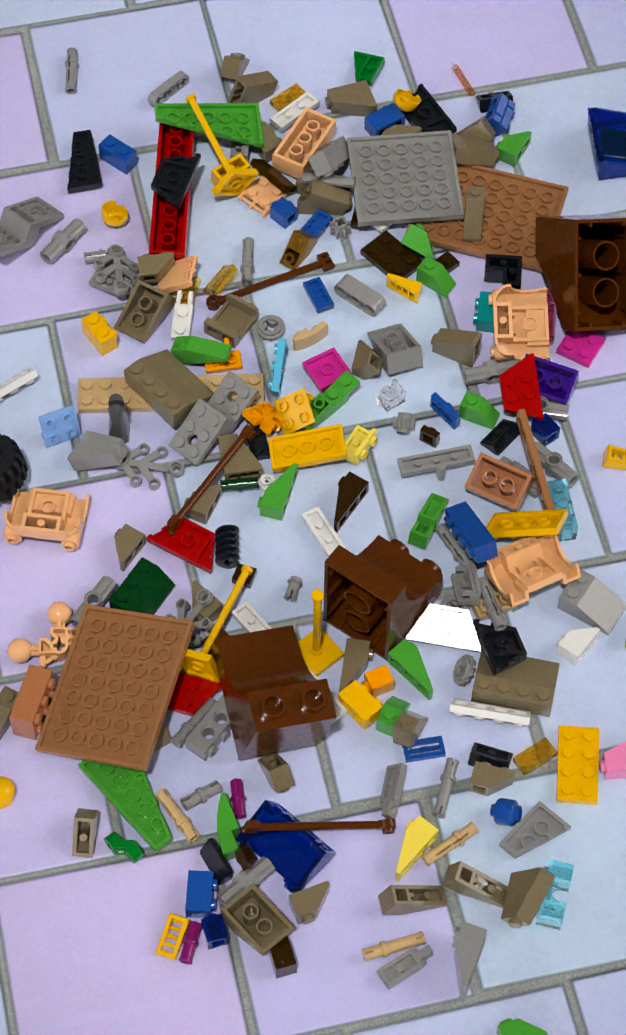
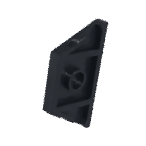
(429, 114)
(174, 178)
(500, 648)

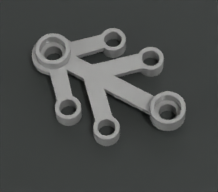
(116, 253)
(146, 464)
(202, 602)

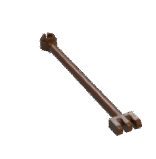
(214, 302)
(173, 523)
(386, 826)

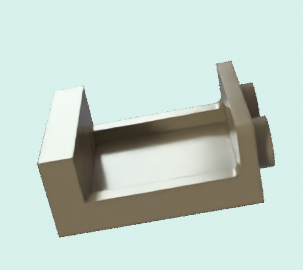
(232, 320)

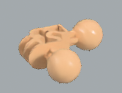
(58, 614)

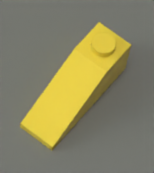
(417, 840)

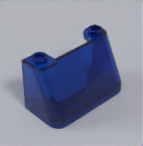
(609, 141)
(294, 854)

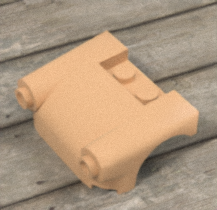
(519, 323)
(47, 516)
(529, 566)

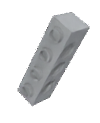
(208, 725)

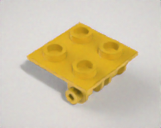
(295, 410)

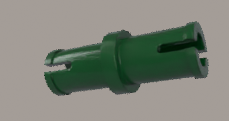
(239, 484)

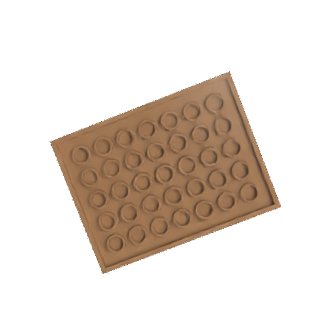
(508, 214)
(115, 687)

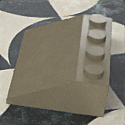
(166, 385)
(522, 687)

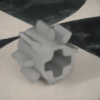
(340, 227)
(404, 422)

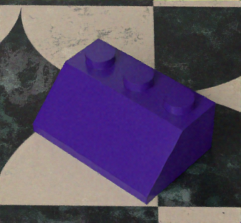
(556, 380)

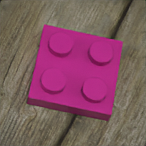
(581, 347)
(325, 368)

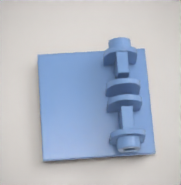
(59, 426)

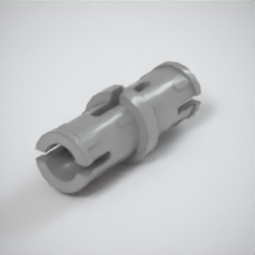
(201, 795)

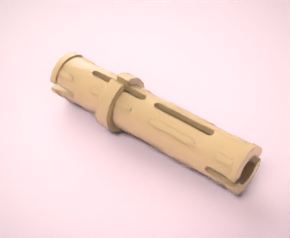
(181, 821)
(456, 839)
(396, 945)

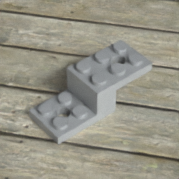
(22, 223)
(213, 418)

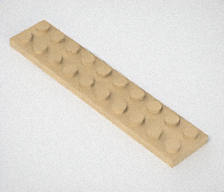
(95, 392)

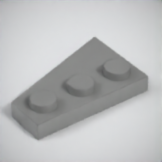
(533, 830)

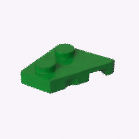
(367, 66)

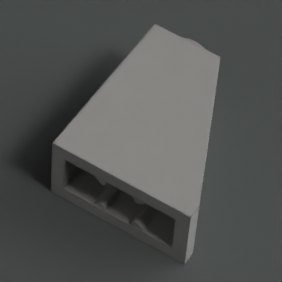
(97, 451)

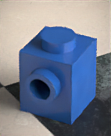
(283, 212)

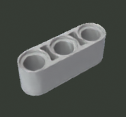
(360, 295)

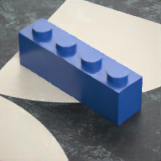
(470, 532)

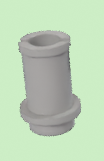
(90, 257)
(294, 584)

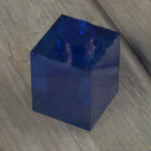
(546, 430)
(214, 931)

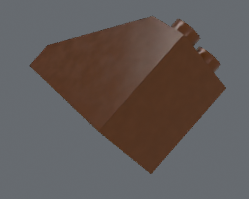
(585, 269)

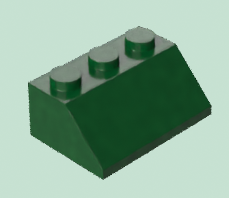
(143, 589)

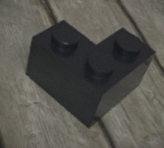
(503, 269)

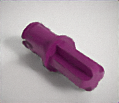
(238, 799)
(190, 943)

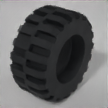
(12, 468)

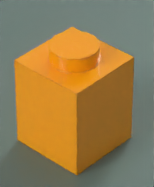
(379, 681)

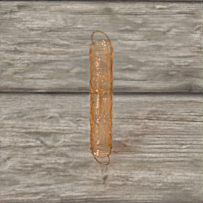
(467, 84)

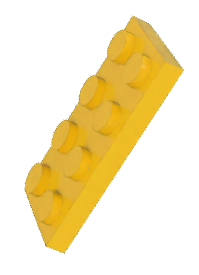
(307, 447)
(527, 523)
(577, 765)

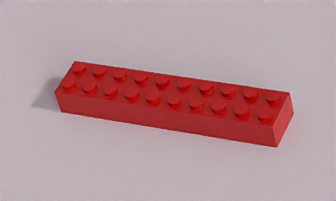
(169, 224)

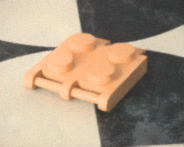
(262, 194)
(179, 276)

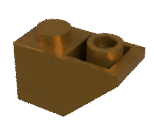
(297, 249)

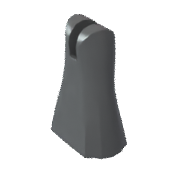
(119, 419)

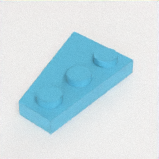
(280, 351)

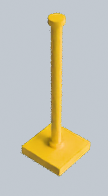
(235, 179)
(317, 647)
(201, 663)

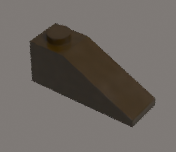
(350, 494)
(283, 958)

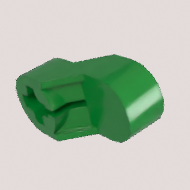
(123, 847)

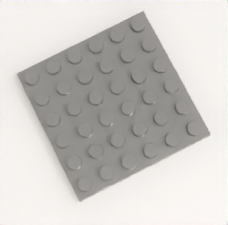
(405, 178)

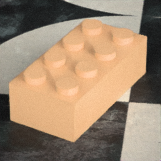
(304, 138)

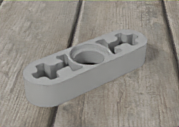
(168, 88)

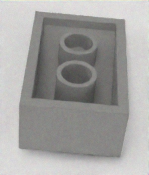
(396, 348)
(592, 602)
(468, 946)

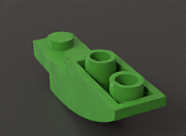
(333, 398)

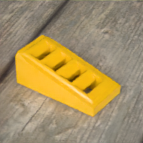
(406, 287)
(614, 462)
(169, 926)

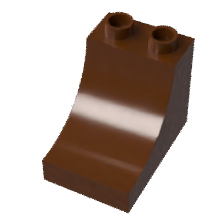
(378, 592)
(271, 693)

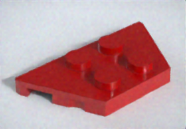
(521, 388)
(189, 543)
(191, 694)

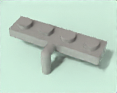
(436, 461)

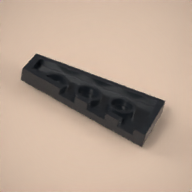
(84, 168)

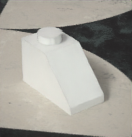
(576, 644)

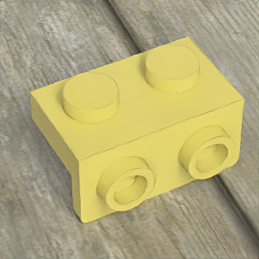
(359, 444)

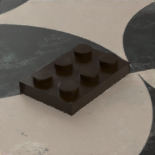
(391, 256)

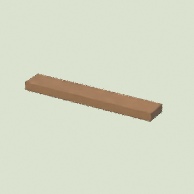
(534, 460)

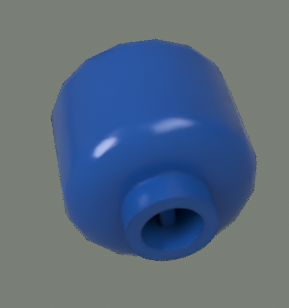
(506, 812)

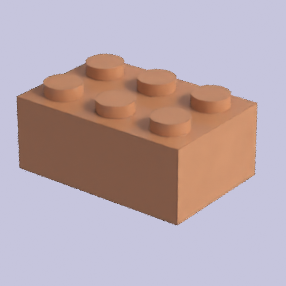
(499, 482)
(32, 702)

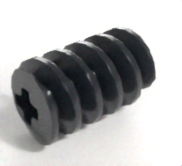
(227, 546)

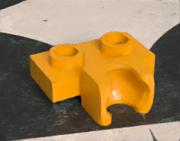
(233, 362)
(265, 416)

